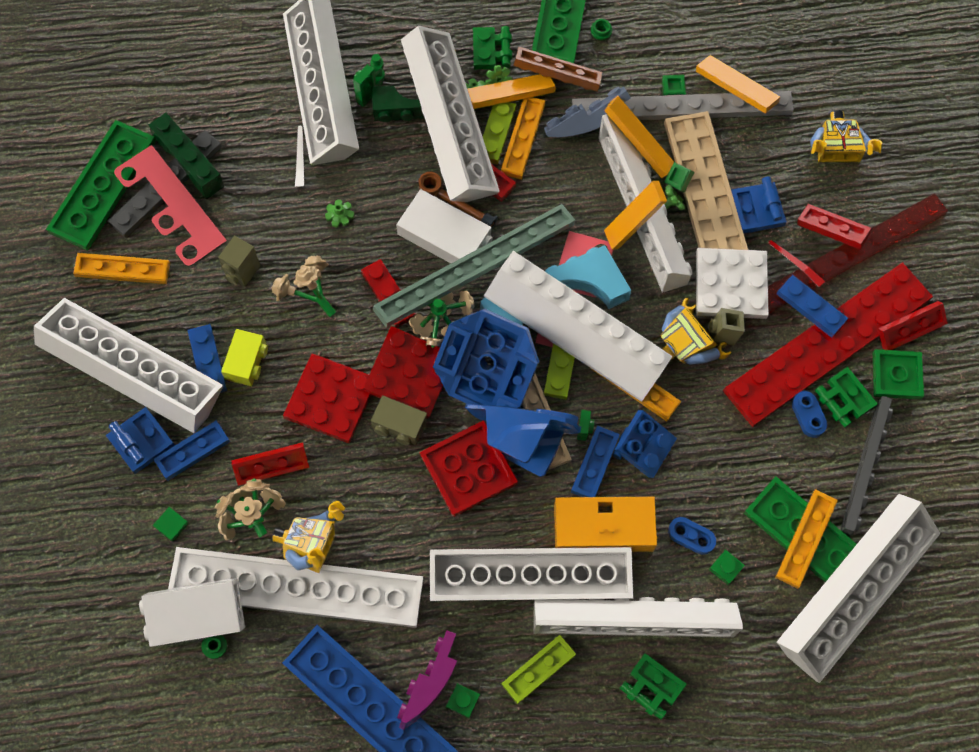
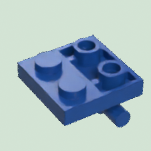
(759, 206)
(139, 439)
(644, 444)

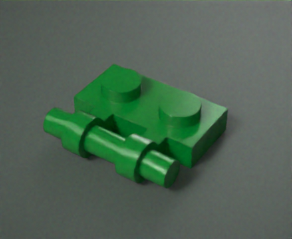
(484, 47)
(367, 78)
(851, 392)
(656, 679)

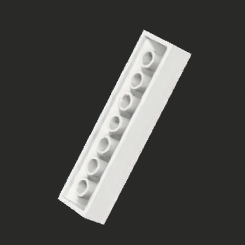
(320, 81)
(449, 115)
(657, 233)
(577, 326)
(127, 364)
(531, 574)
(859, 587)
(638, 617)

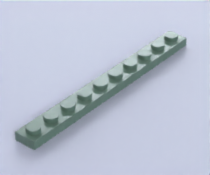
(472, 266)

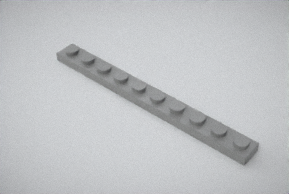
(678, 105)

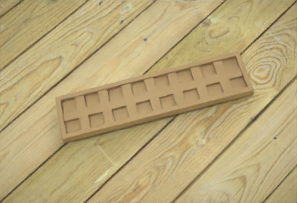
(709, 192)

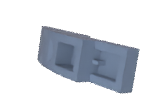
(579, 120)

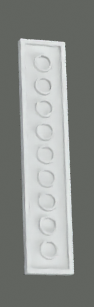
(280, 587)

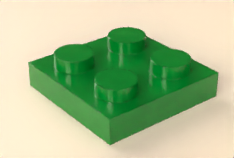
(898, 374)

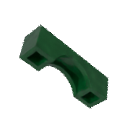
(391, 105)
(190, 158)

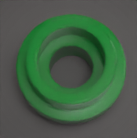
(601, 24)
(217, 653)

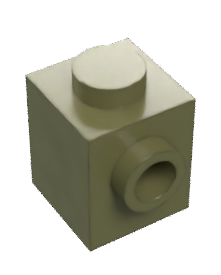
(727, 326)

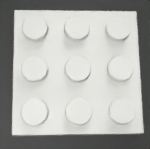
(732, 282)

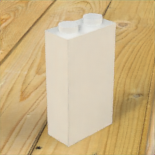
(442, 228)
(192, 612)

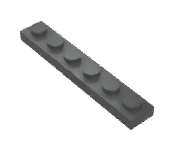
(148, 199)
(864, 476)

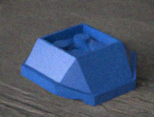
(464, 367)

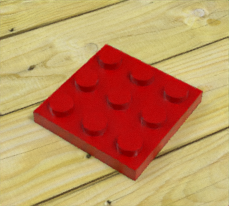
(405, 371)
(329, 398)
(468, 469)

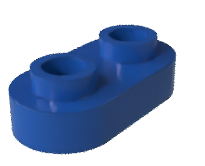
(808, 413)
(691, 535)

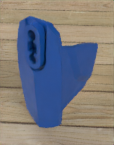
(526, 435)

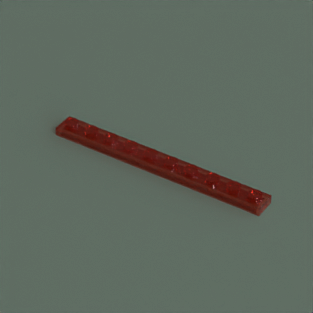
(881, 237)

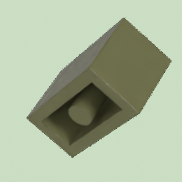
(239, 261)
(398, 421)

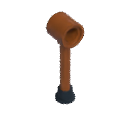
(434, 179)

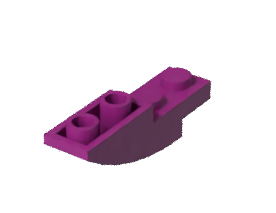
(428, 688)

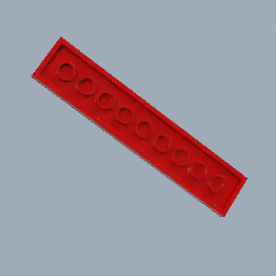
(816, 353)

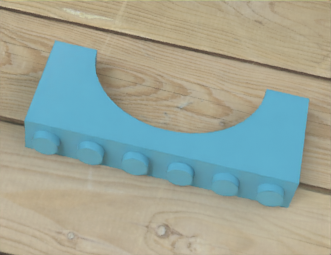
(591, 273)

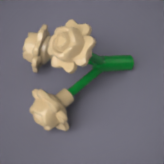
(309, 276)

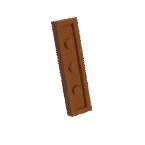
(558, 69)

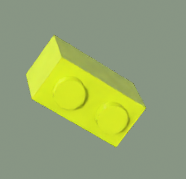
(244, 357)

